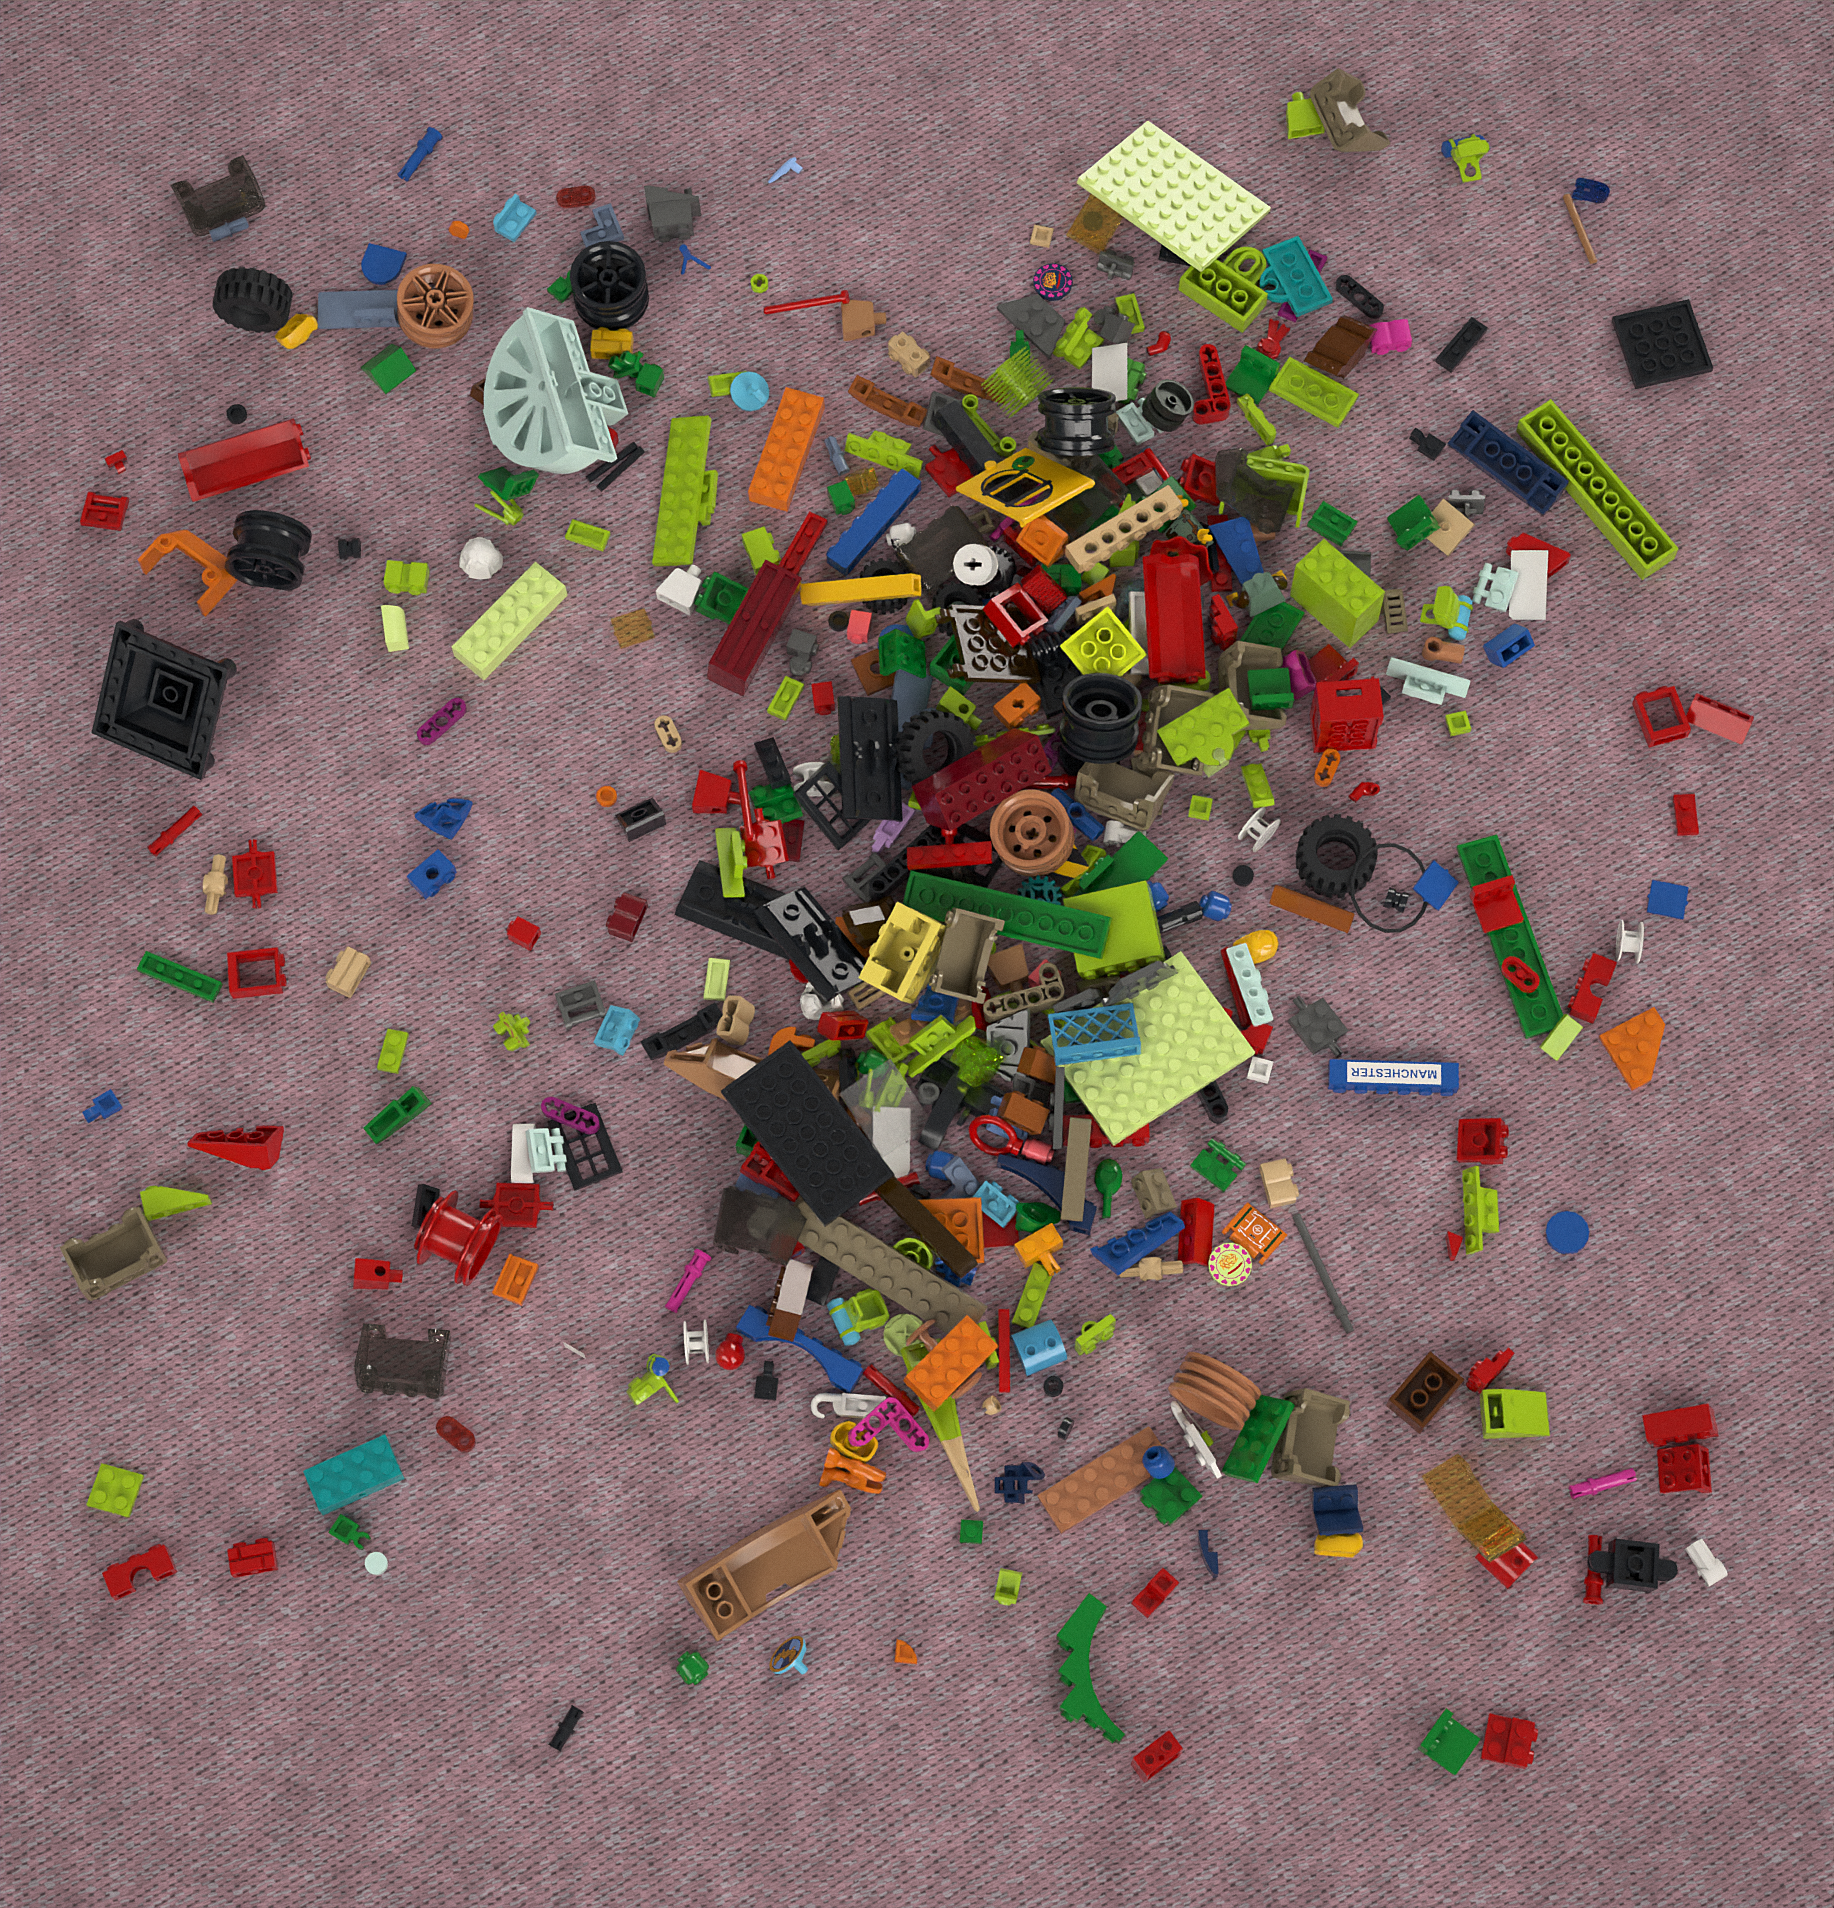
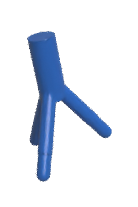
(687, 256)

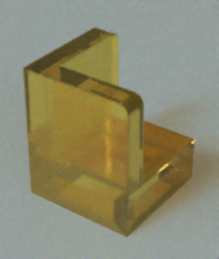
(862, 481)

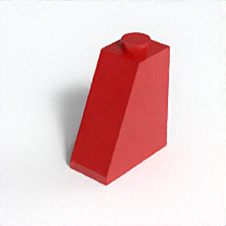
(1556, 557)

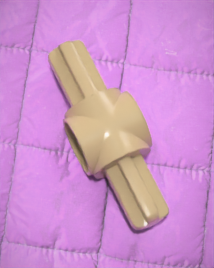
(214, 884)
(1153, 1269)

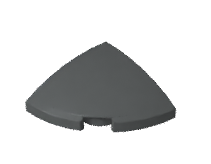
(1031, 1089)

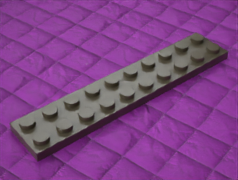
(889, 1271)

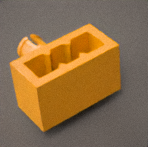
(1040, 1247)

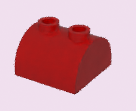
(1509, 1565)

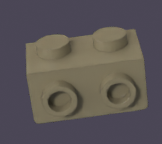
(1153, 1192)

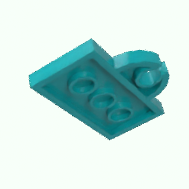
(1294, 277)

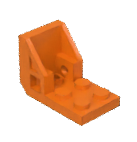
(1043, 540)

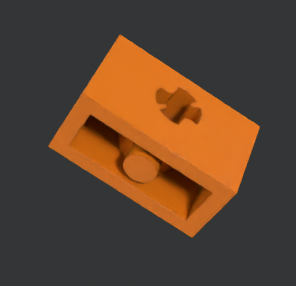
(1020, 696)

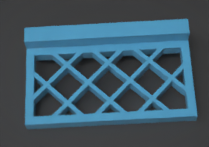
(1094, 1050)

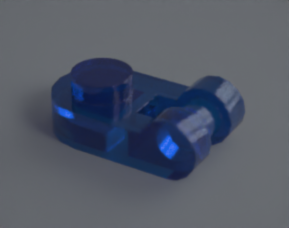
(1598, 191)

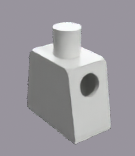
(681, 589)

